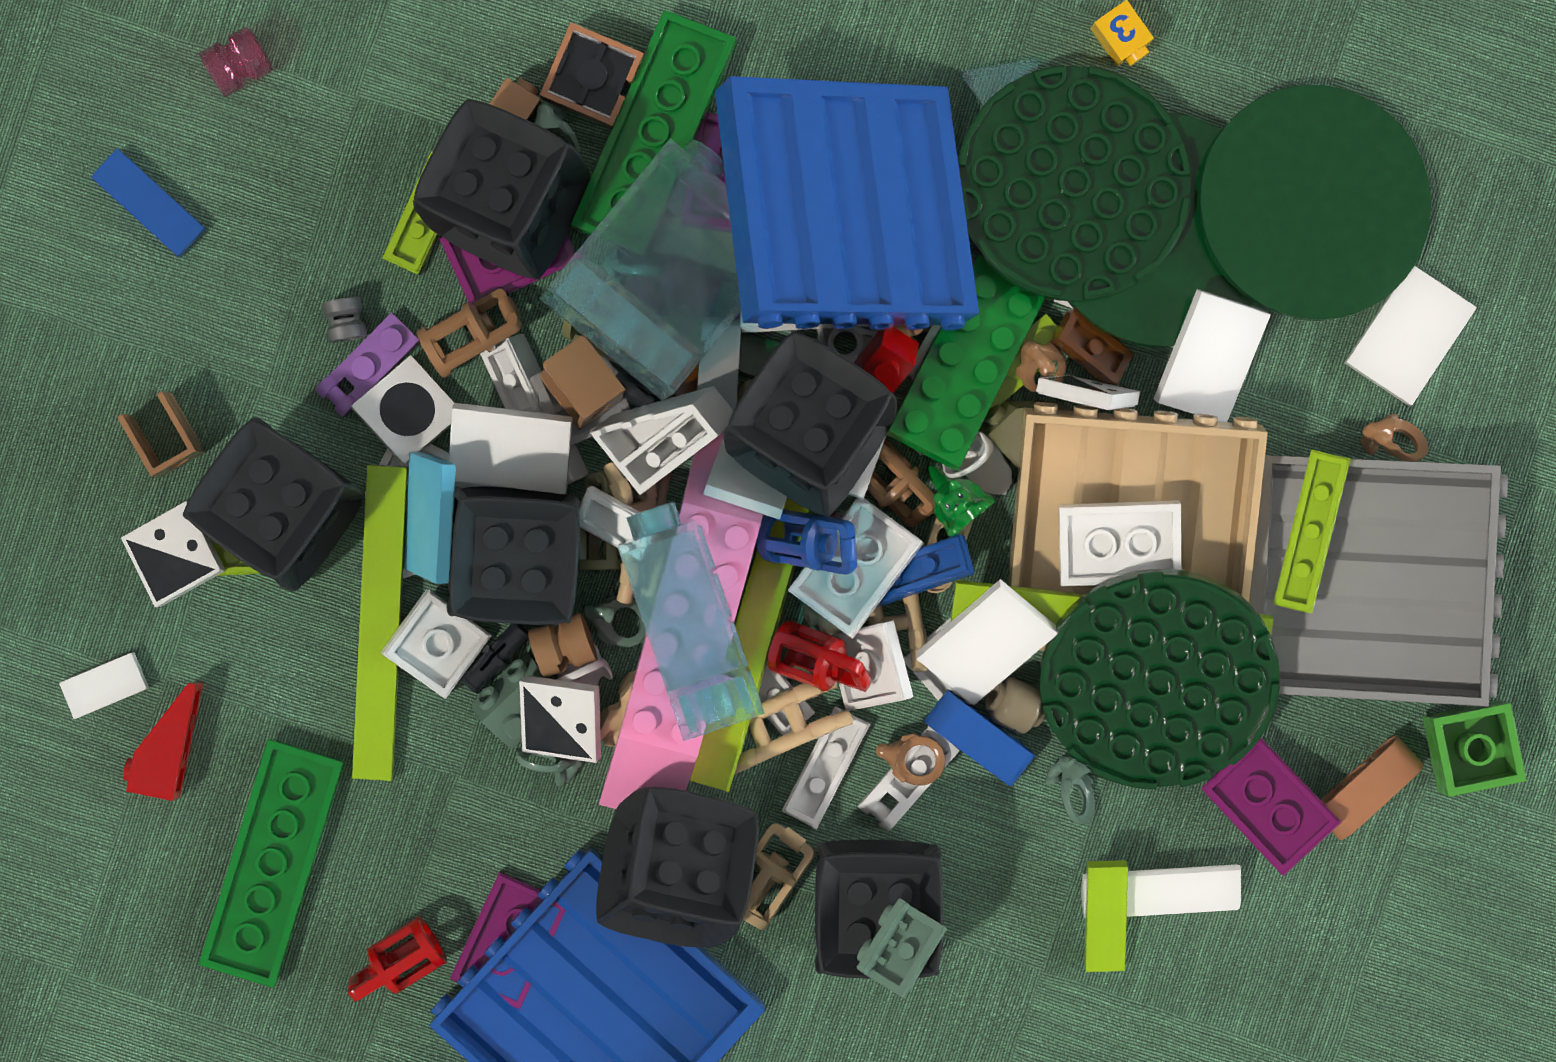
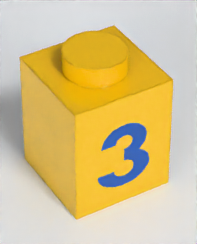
(1123, 34)

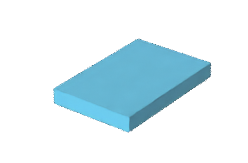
(429, 517)

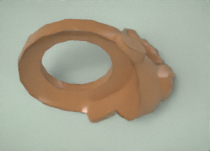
(1038, 356)
(1383, 432)
(895, 755)

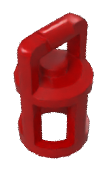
(830, 659)
(386, 968)

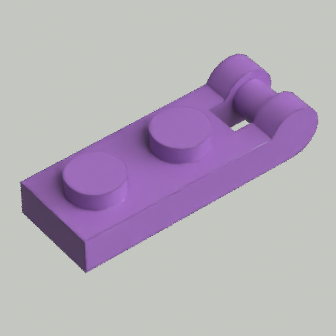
(368, 363)

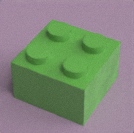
(1474, 748)

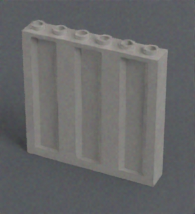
(1401, 586)

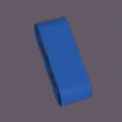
(979, 737)

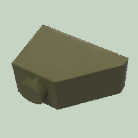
(1004, 426)

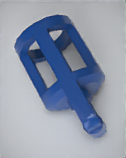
(816, 545)

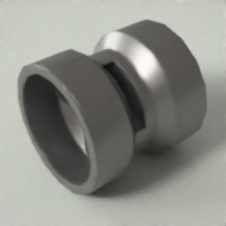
(344, 319)

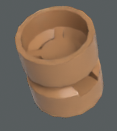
(562, 645)

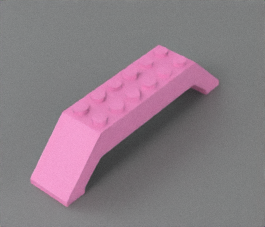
(649, 740)

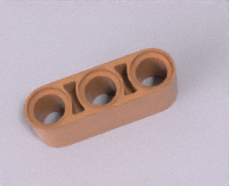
(1372, 785)

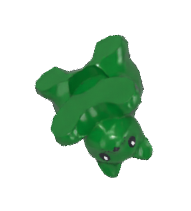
(957, 500)

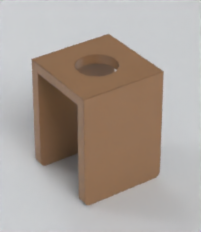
(581, 382)
(144, 449)

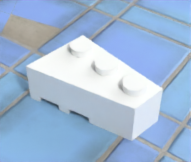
(662, 435)

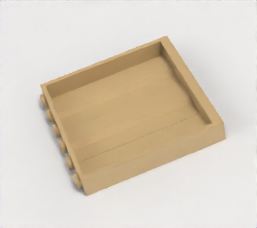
(1136, 458)

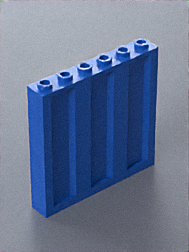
(845, 204)
(592, 990)

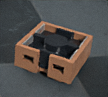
(591, 75)

